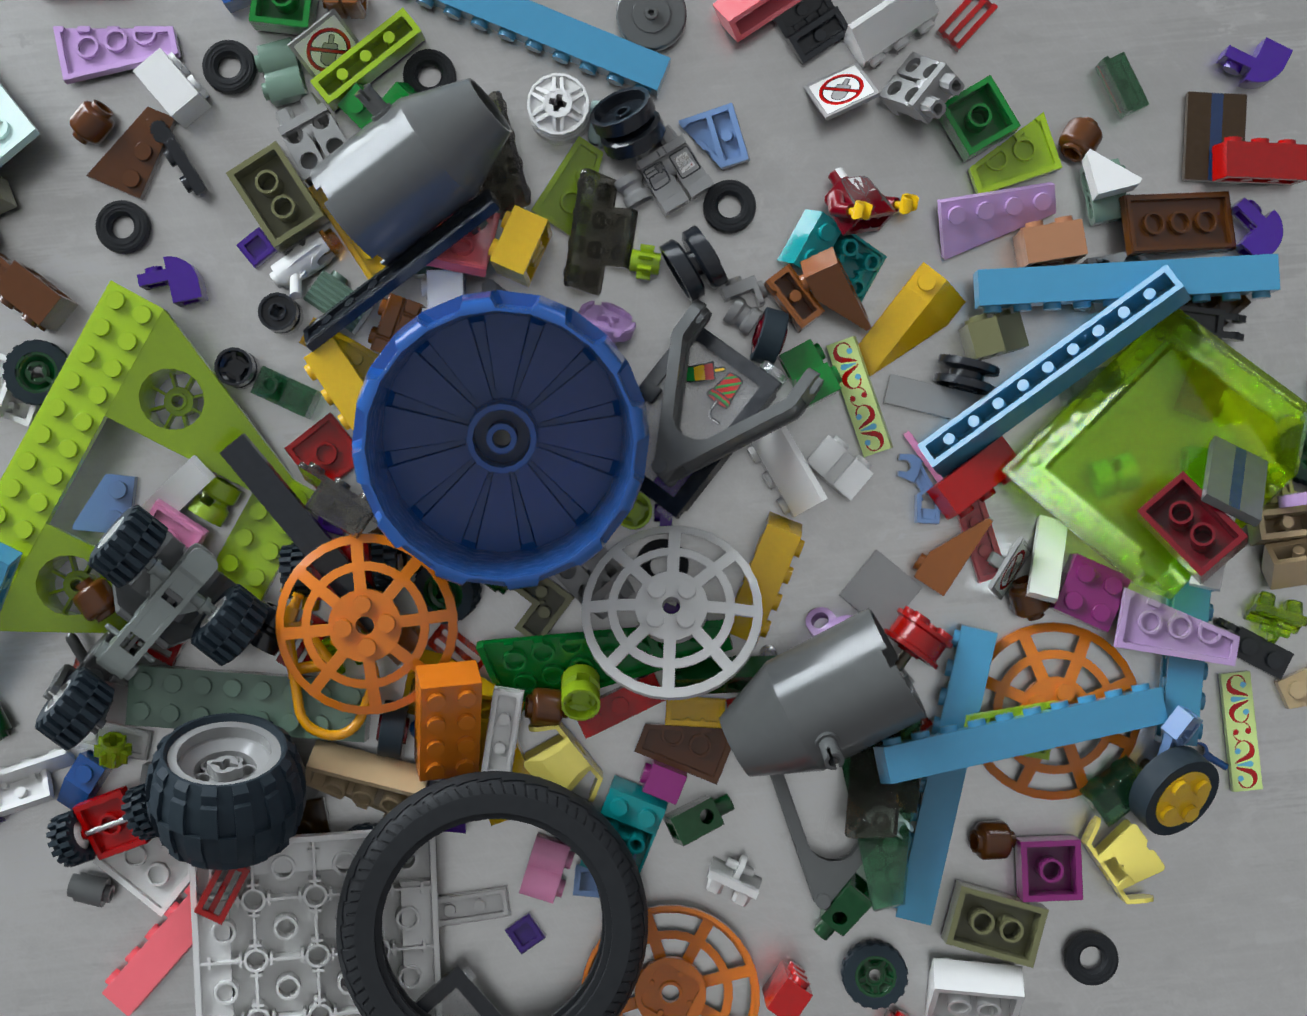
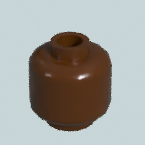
(92, 122)
(1079, 137)
(95, 599)
(1023, 605)
(544, 707)
(992, 840)

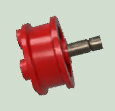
(917, 638)

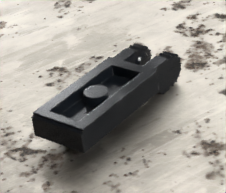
(177, 156)
(1214, 321)
(1258, 651)

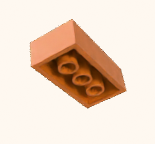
(447, 719)

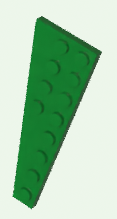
(542, 659)

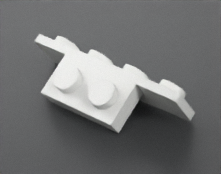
(31, 781)

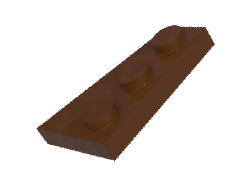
(134, 156)
(689, 749)

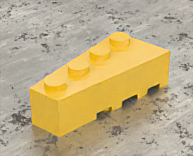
(771, 568)

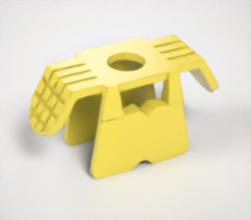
(562, 760)
(1123, 858)

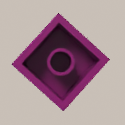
(1090, 592)
(1048, 868)

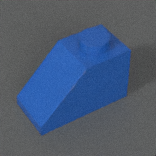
(82, 780)

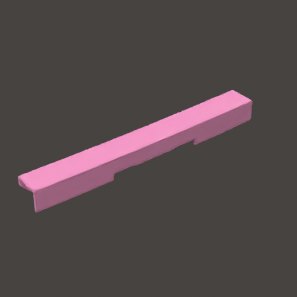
(912, 441)

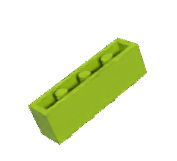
(369, 57)

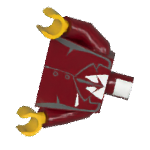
(860, 205)

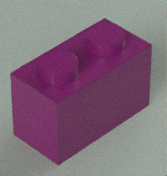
(663, 781)

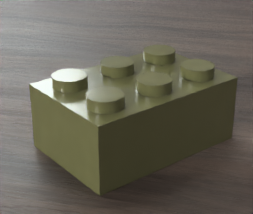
(277, 197)
(994, 924)

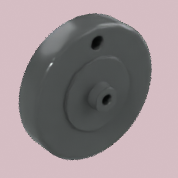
(651, 22)

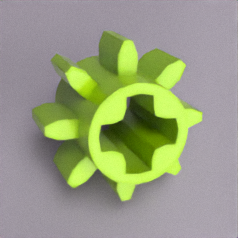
(645, 262)
(113, 750)

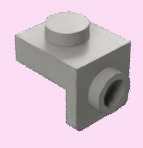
(738, 287)

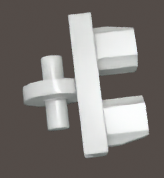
(735, 876)

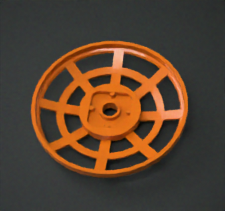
(344, 618)
(1059, 689)
(683, 973)

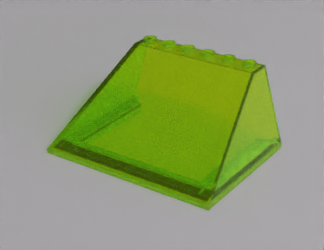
(1144, 427)

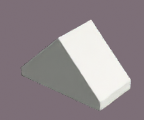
(1107, 177)

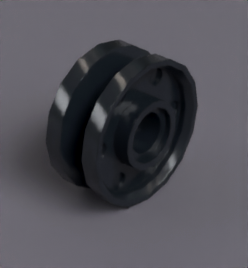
(966, 374)

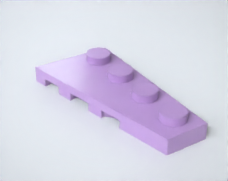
(104, 51)
(988, 215)
(1166, 631)

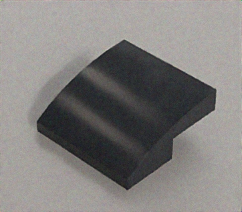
(811, 27)

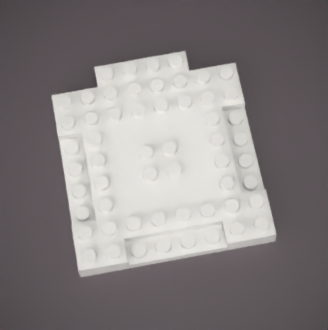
(280, 933)

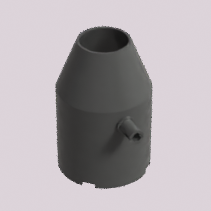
(411, 165)
(821, 702)

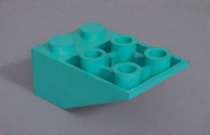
(819, 232)
(633, 816)

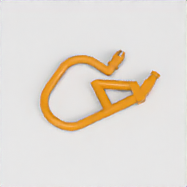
(291, 613)

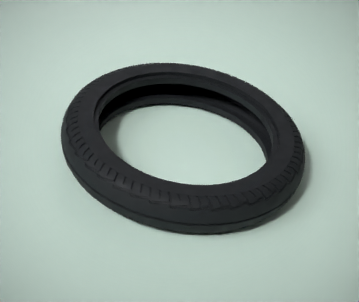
(478, 798)

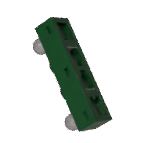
(709, 668)

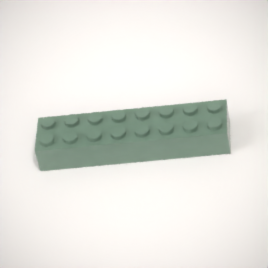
(177, 694)

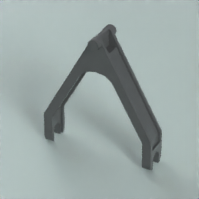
(680, 455)
(823, 875)

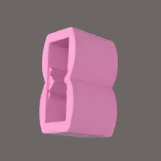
(545, 869)

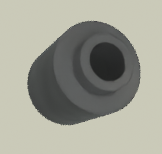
(90, 889)

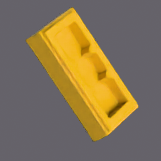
(695, 712)

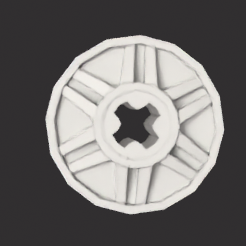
(569, 122)

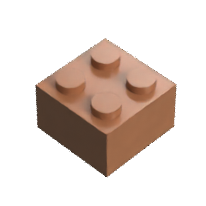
(1050, 244)

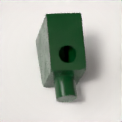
(685, 822)
(852, 903)

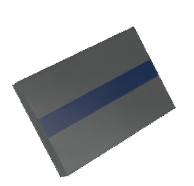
(1235, 481)

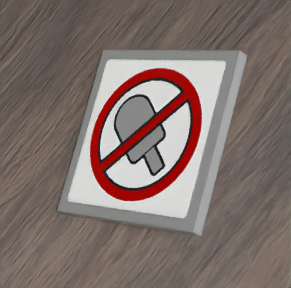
(323, 43)
(842, 91)
(1007, 567)

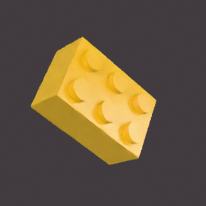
(520, 245)

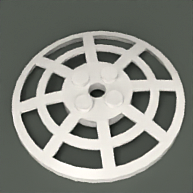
(674, 627)

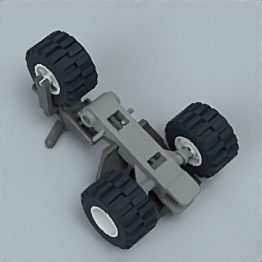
(166, 598)

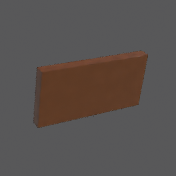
(1177, 223)

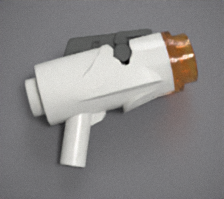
(305, 260)

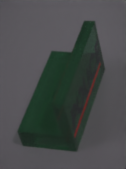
(1122, 85)

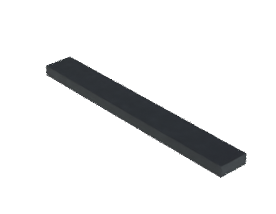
(401, 269)
(289, 512)

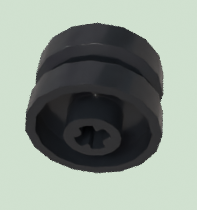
(627, 123)
(696, 262)

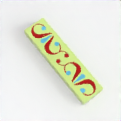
(860, 396)
(1240, 731)

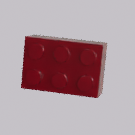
(1190, 529)

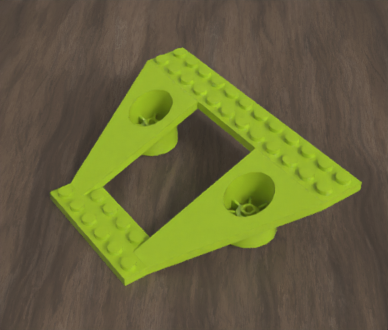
(115, 375)

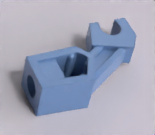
(918, 475)
(1179, 728)

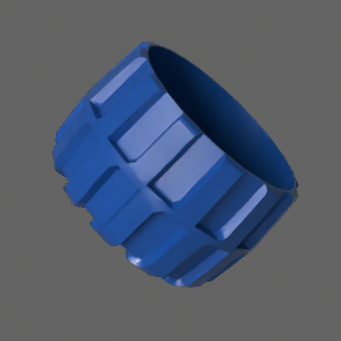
(485, 506)

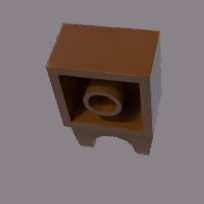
(33, 295)

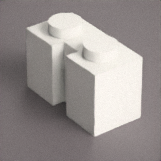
(839, 468)

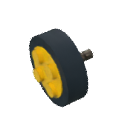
(1173, 790)

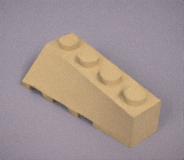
(361, 776)

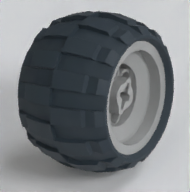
(226, 791)

